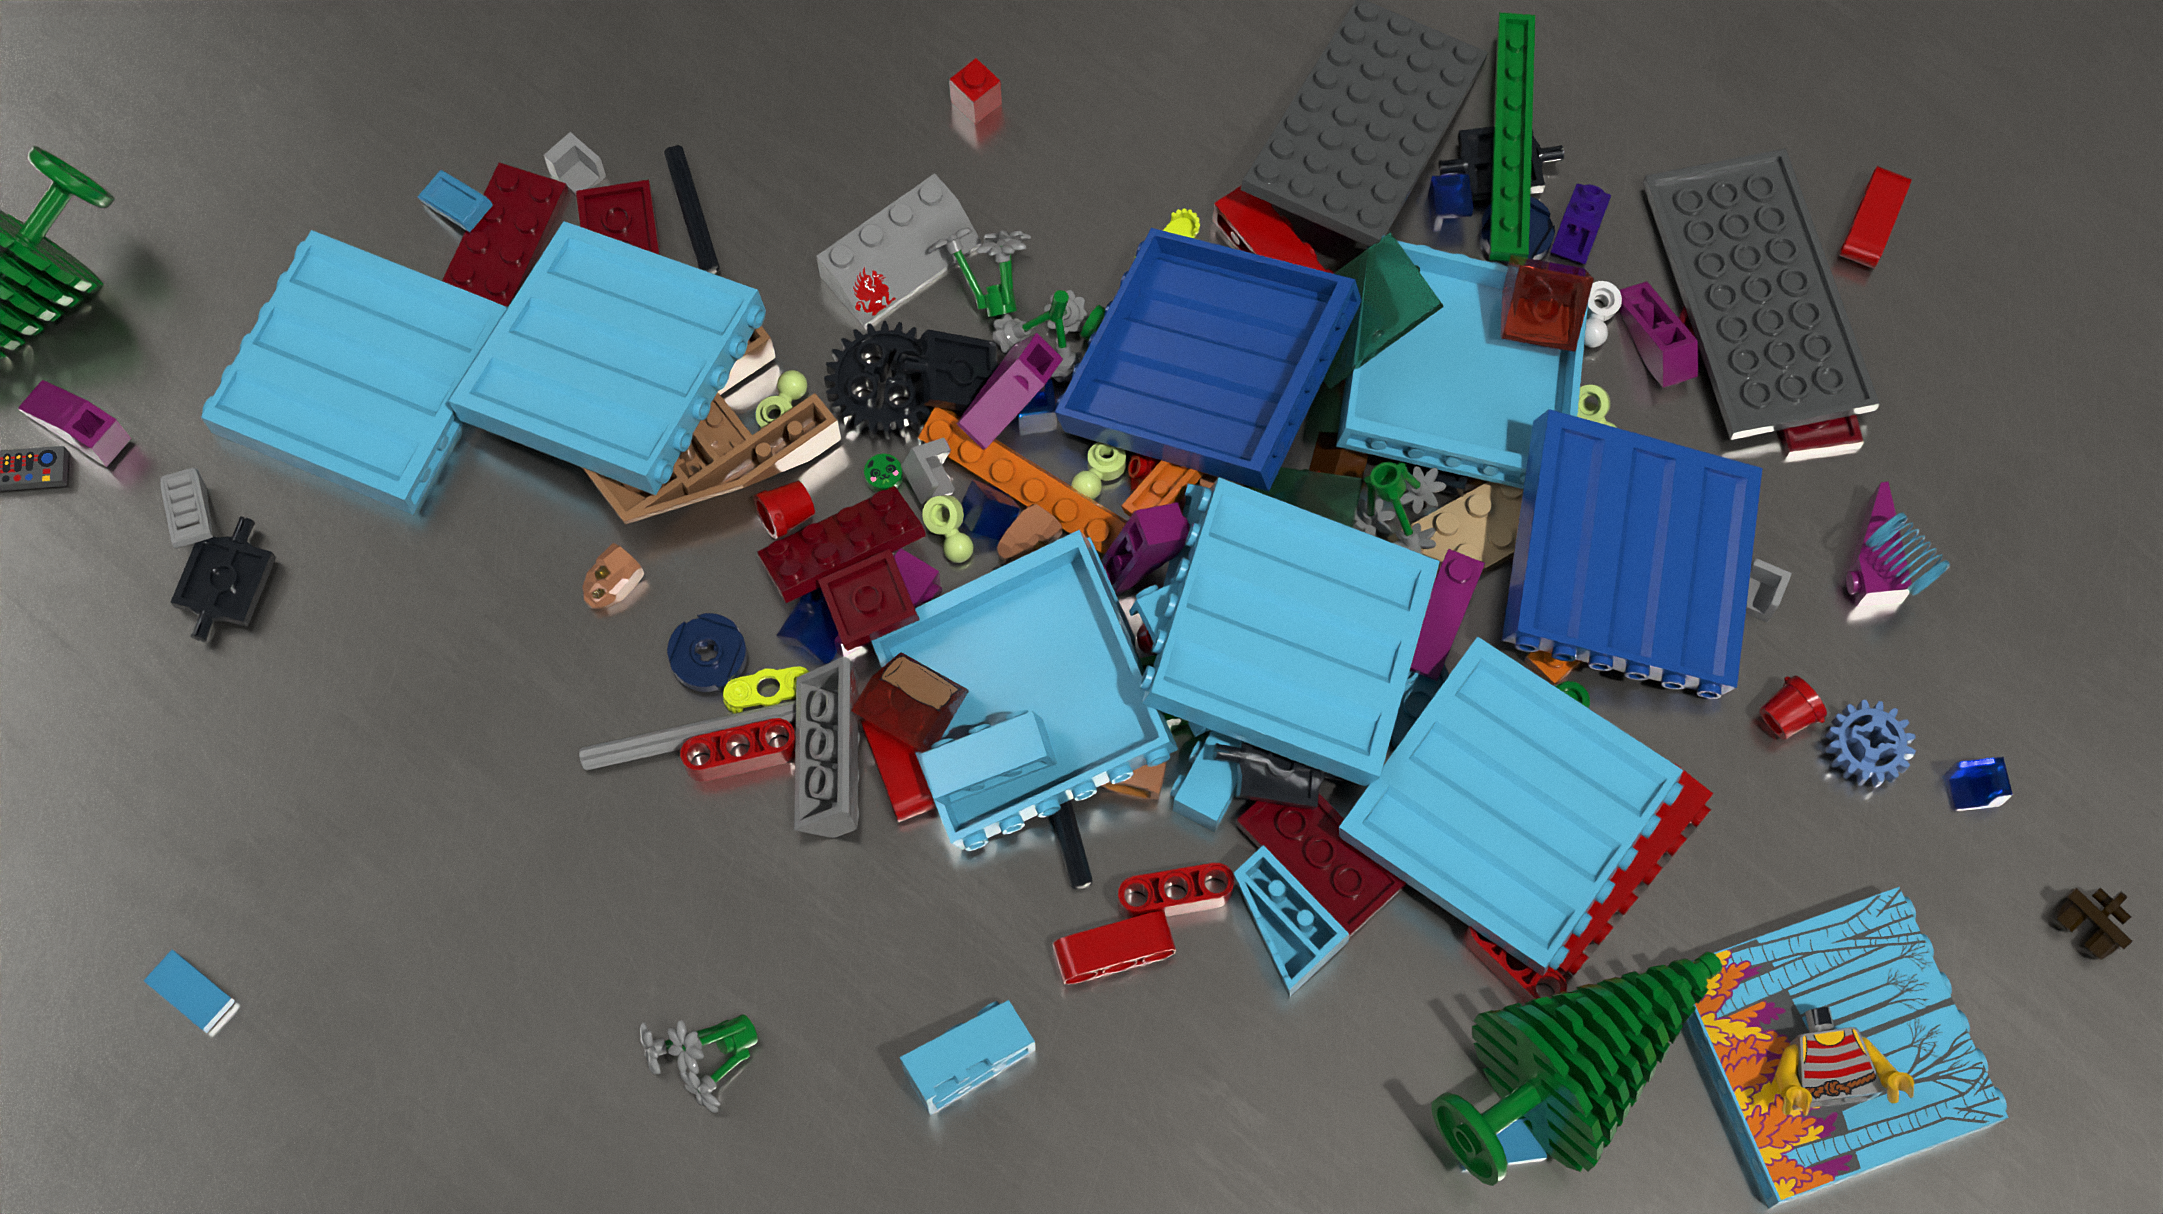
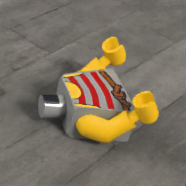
(1835, 1068)

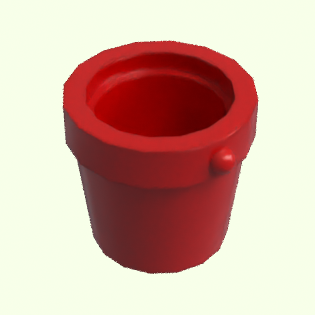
(784, 508)
(1793, 708)

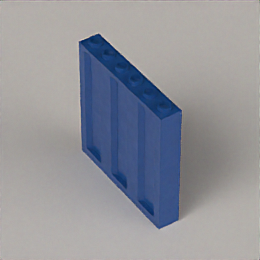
(1209, 357)
(1633, 555)

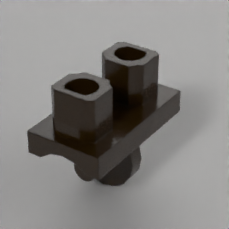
(2108, 935)

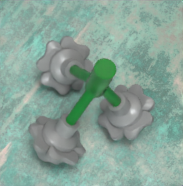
(1063, 314)

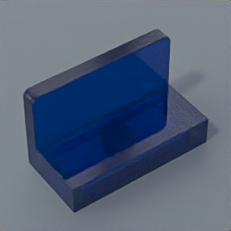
(811, 627)

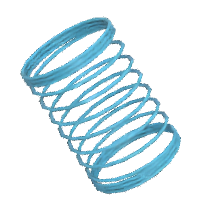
(1884, 533)

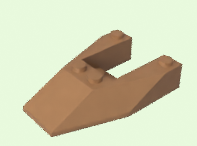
(725, 453)

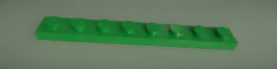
(1512, 137)

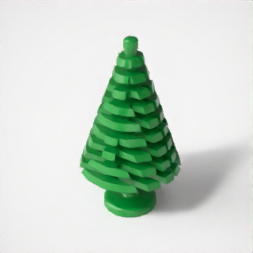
(35, 268)
(1571, 1064)

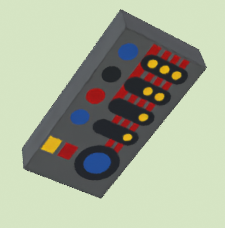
(33, 468)

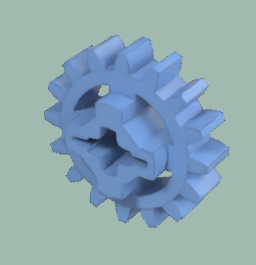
(1886, 738)

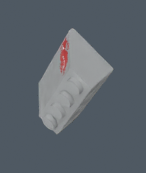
(890, 252)
(827, 750)

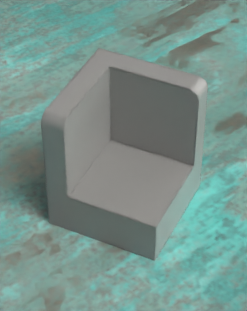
(574, 164)
(925, 470)
(1765, 589)

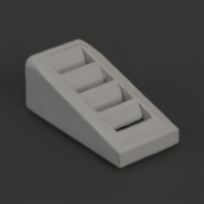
(184, 504)

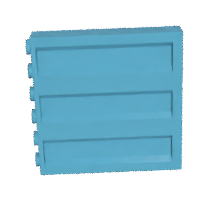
(609, 357)
(354, 371)
(1290, 632)
(1512, 806)

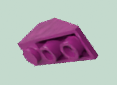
(1009, 389)
(76, 421)

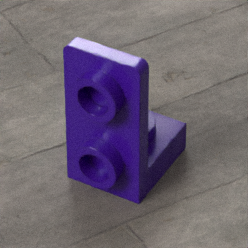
(1581, 223)

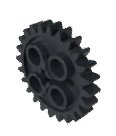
(852, 374)

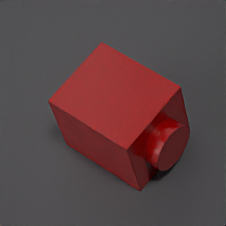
(975, 91)

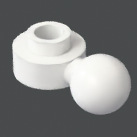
(1596, 329)

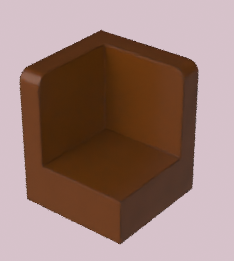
(1336, 460)

